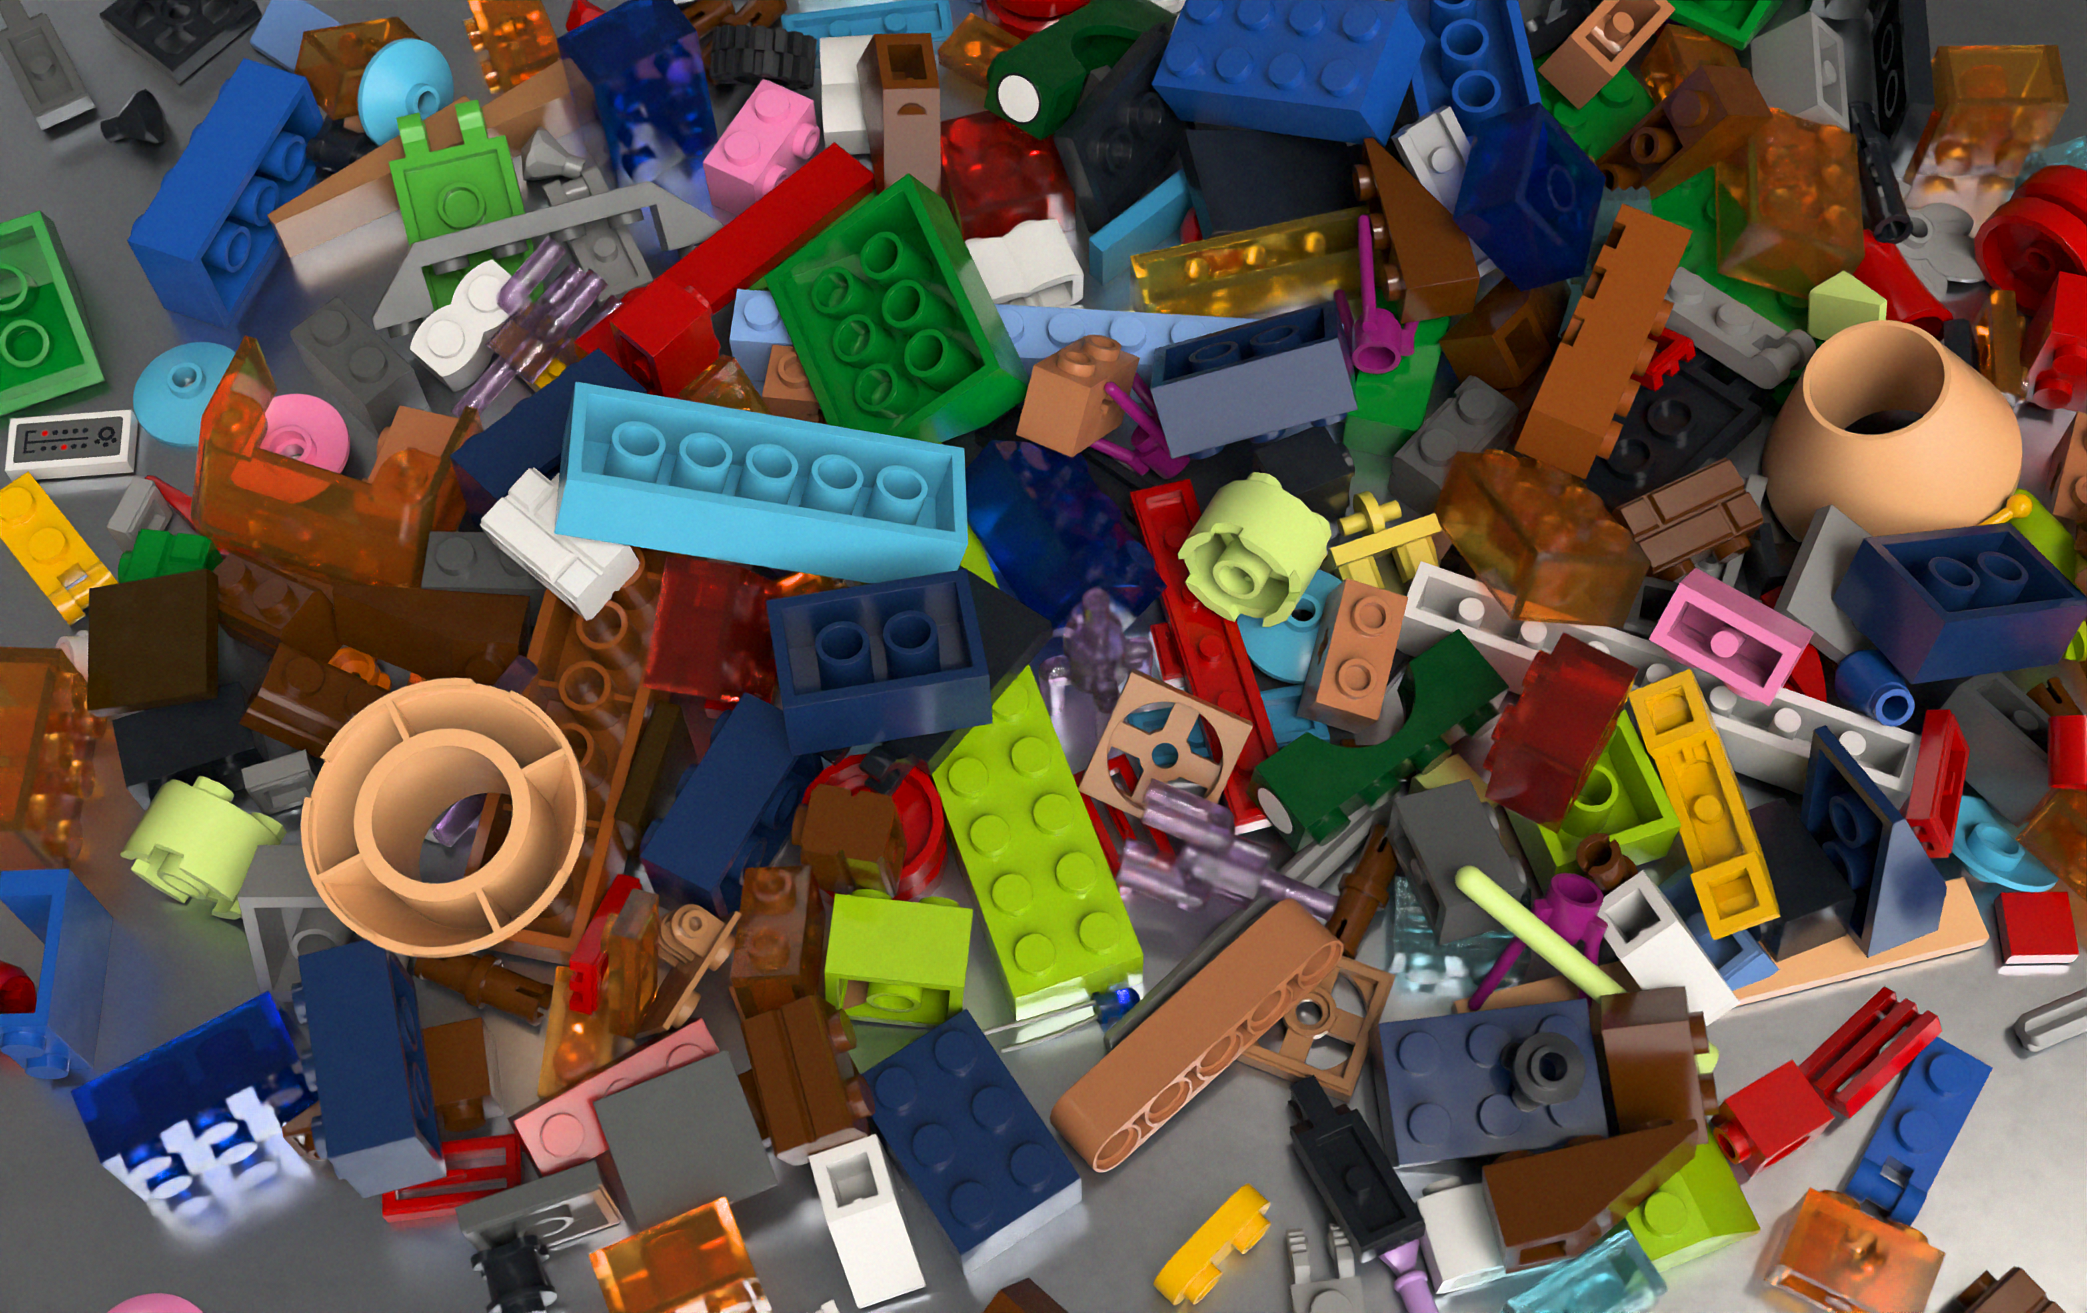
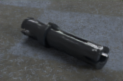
(1889, 212)

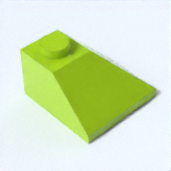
(1692, 1211)

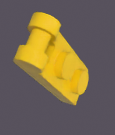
(49, 547)

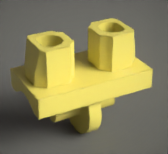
(1407, 542)

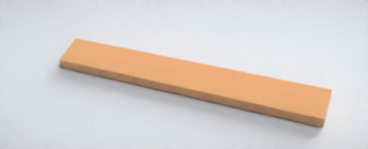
(1832, 962)

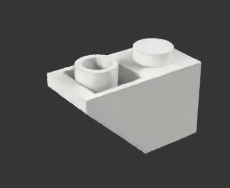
(1661, 948)
(867, 1220)

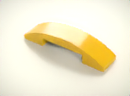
(1708, 801)

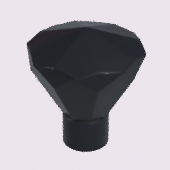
(139, 119)

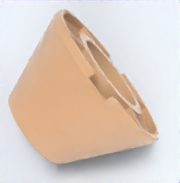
(1930, 476)
(400, 771)

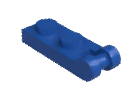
(1918, 1129)

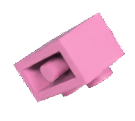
(761, 147)
(1730, 637)

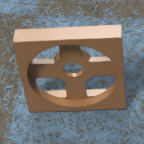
(1142, 690)
(1339, 1081)

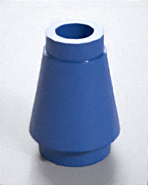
(1872, 687)

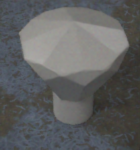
(546, 158)

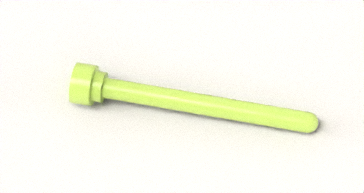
(1548, 942)

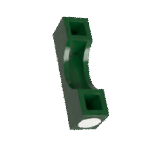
(1043, 76)
(1317, 785)

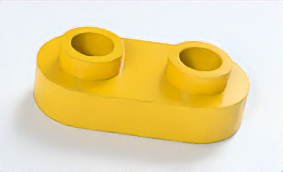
(1193, 1267)

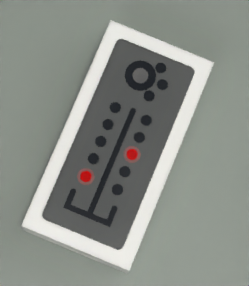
(72, 445)

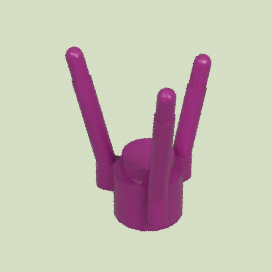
(1376, 337)
(1148, 437)
(1569, 910)

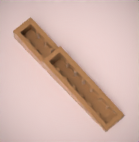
(366, 187)

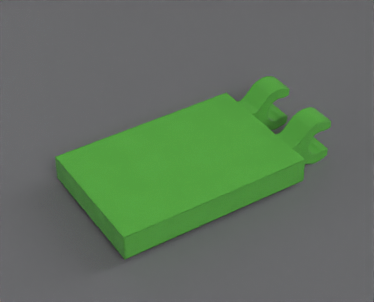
(457, 191)

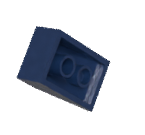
(1871, 848)

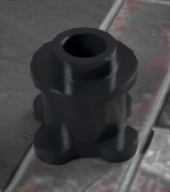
(336, 147)
(1528, 1083)
(516, 1276)

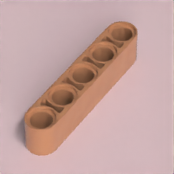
(1195, 1035)

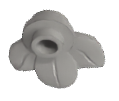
(1940, 247)

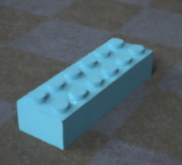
(758, 488)

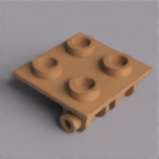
(689, 943)

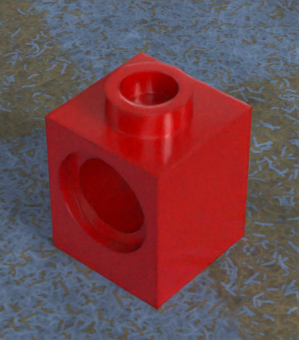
(1770, 1119)

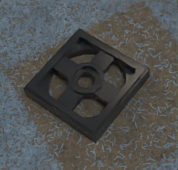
(208, 36)

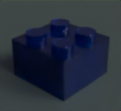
(1529, 197)

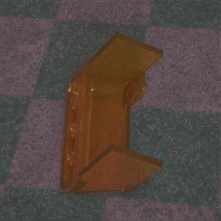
(309, 515)

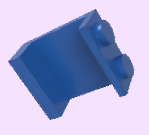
(72, 975)

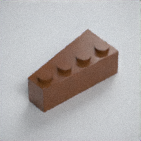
(1605, 344)

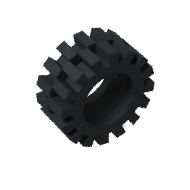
(756, 53)

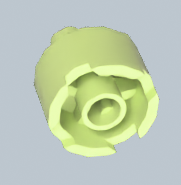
(1254, 550)
(199, 843)

